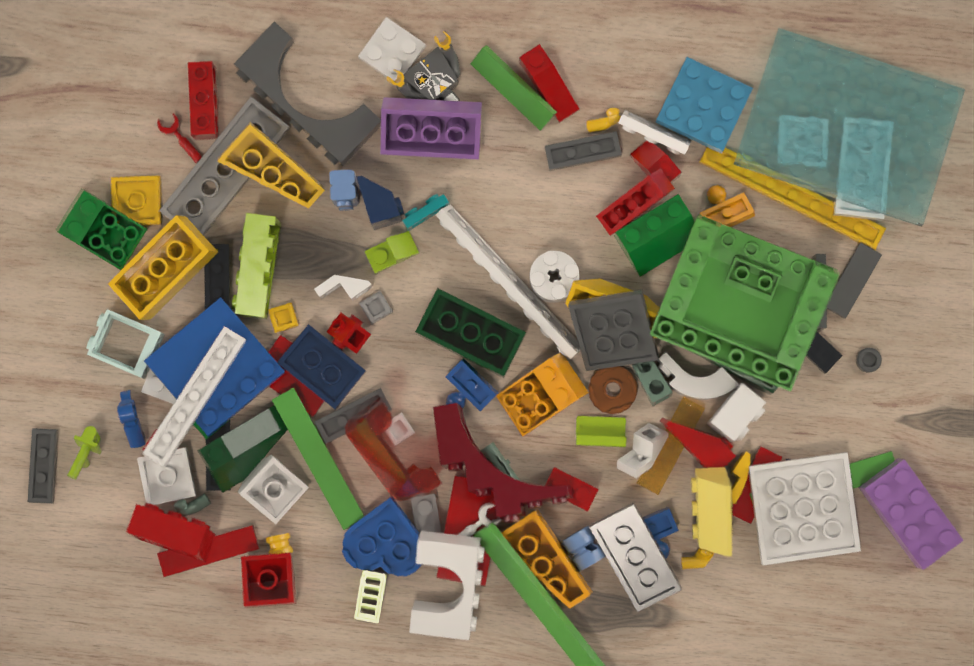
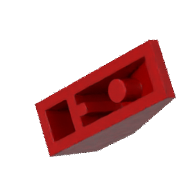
(548, 82)
(703, 446)

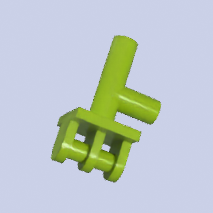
(88, 442)

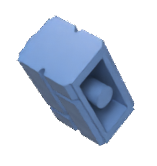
(344, 189)

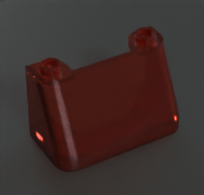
(365, 433)

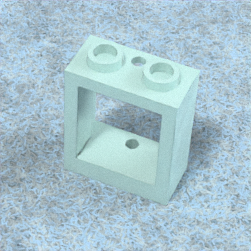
(96, 343)

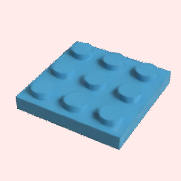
(704, 105)

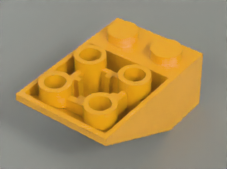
(542, 393)

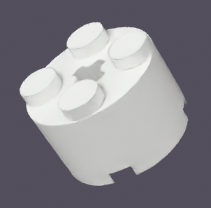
(549, 263)

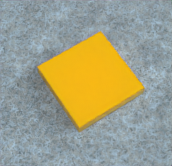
(138, 198)

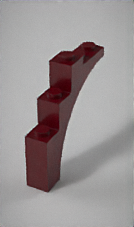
(510, 495)

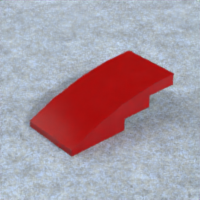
(461, 513)

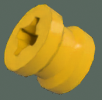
(279, 544)

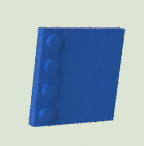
(244, 380)

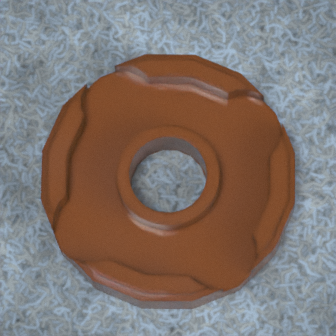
(602, 400)

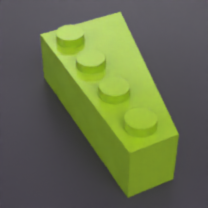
(256, 265)

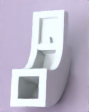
(696, 387)

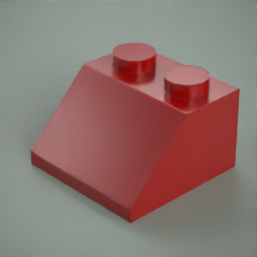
(268, 580)

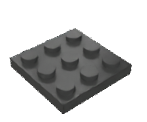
(613, 330)

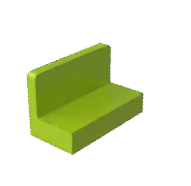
(600, 431)

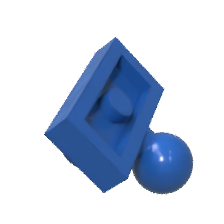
(470, 386)
(661, 525)

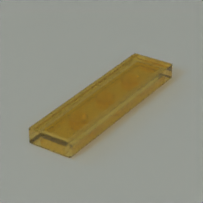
(655, 478)

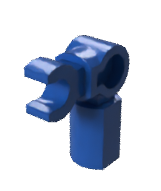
(128, 417)

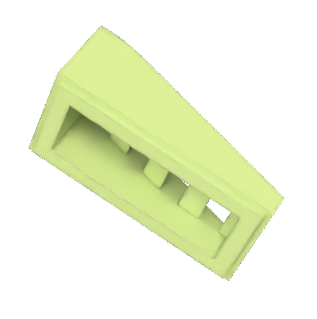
(366, 574)

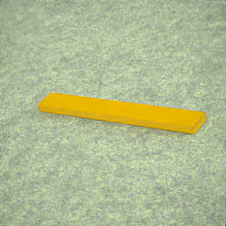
(795, 197)

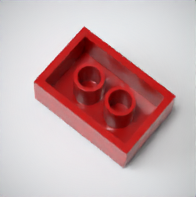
(171, 531)

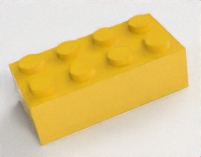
(162, 268)

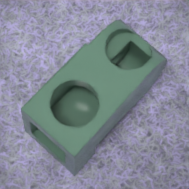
(652, 382)

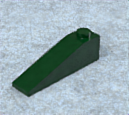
(242, 449)

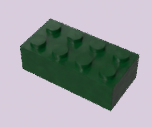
(470, 333)

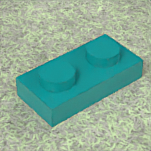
(416, 217)

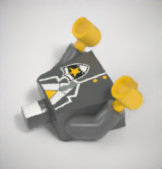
(432, 76)

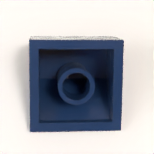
(380, 204)

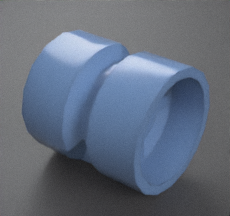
(583, 548)

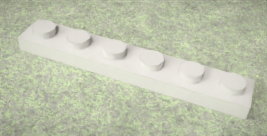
(194, 397)

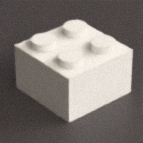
(736, 413)

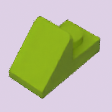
(391, 252)

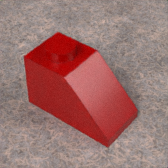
(652, 158)

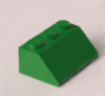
(656, 235)

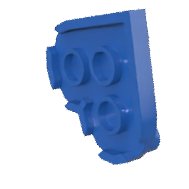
(383, 540)

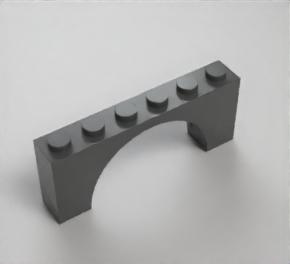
(339, 136)

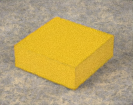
(283, 317)

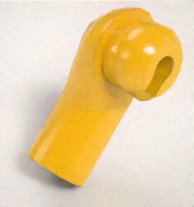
(604, 123)
(697, 561)

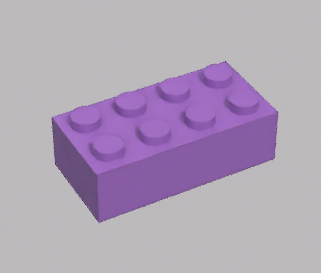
(430, 128)
(910, 514)

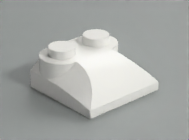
(272, 488)

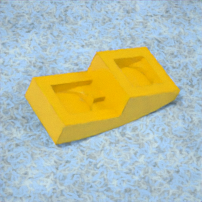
(741, 471)

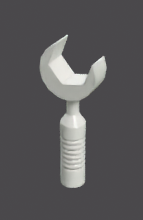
(471, 529)

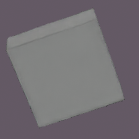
(376, 307)

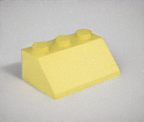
(712, 510)

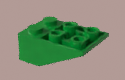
(96, 229)

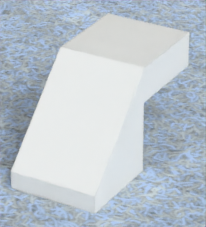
(353, 286)
(646, 447)

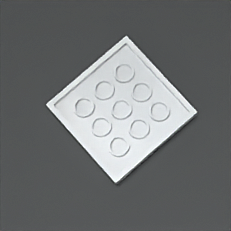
(804, 508)

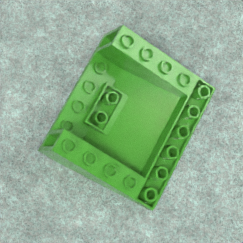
(744, 302)

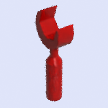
(183, 141)

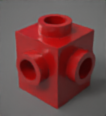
(348, 332)

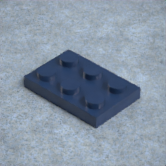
(321, 366)

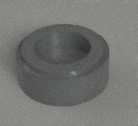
(868, 360)

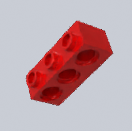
(203, 100)
(635, 202)

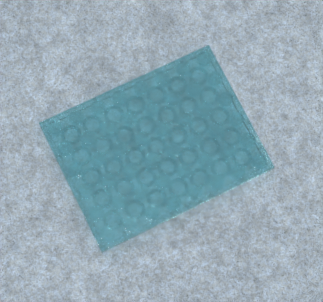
(849, 127)

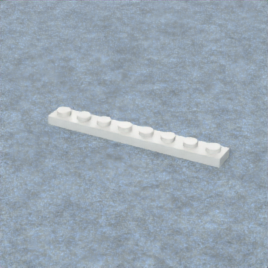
(503, 275)

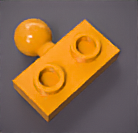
(730, 211)

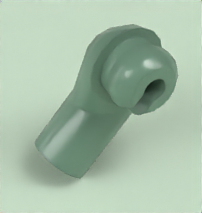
(193, 506)

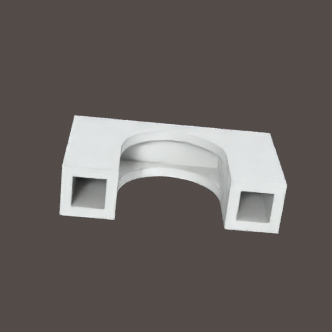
(461, 556)

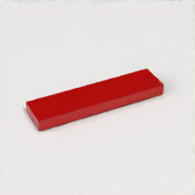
(223, 547)

